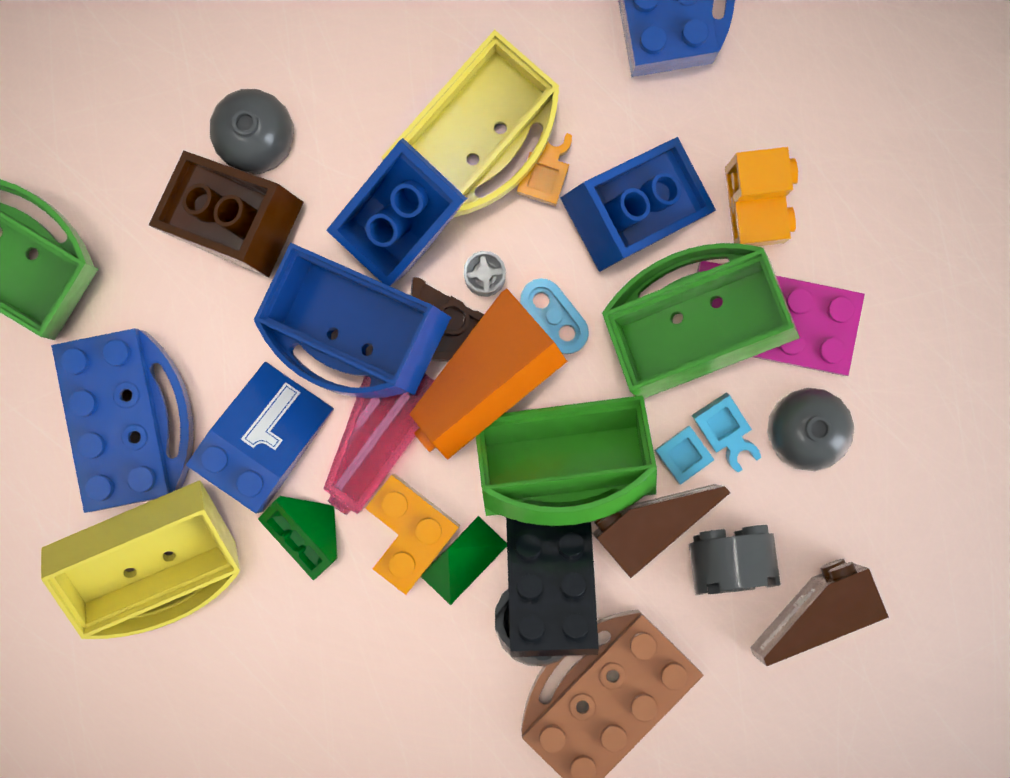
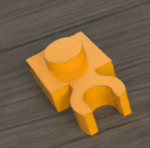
(547, 175)

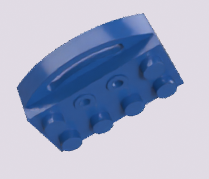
(672, 33)
(319, 296)
(100, 422)

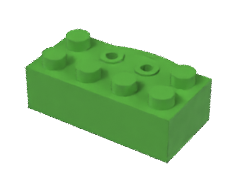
(46, 289)
(666, 354)
(567, 458)

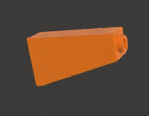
(486, 376)

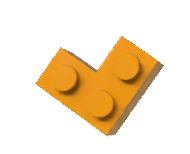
(758, 194)
(420, 530)

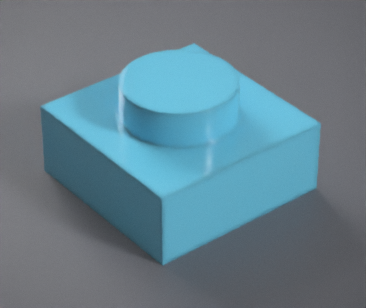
(684, 455)

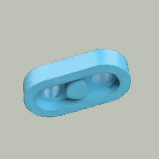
(556, 315)

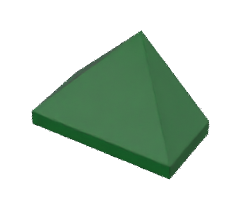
(304, 531)
(464, 560)

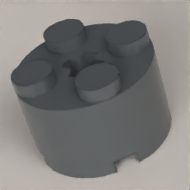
(734, 561)

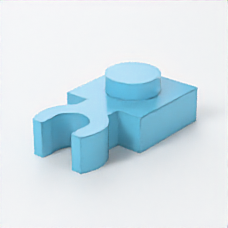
(724, 427)

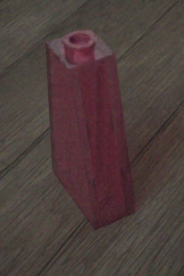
(371, 447)

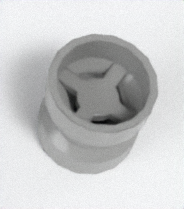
(487, 268)

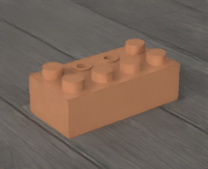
(620, 711)

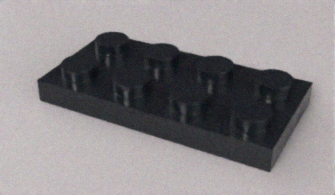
(551, 590)

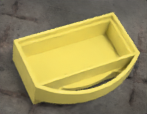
(460, 121)
(106, 601)

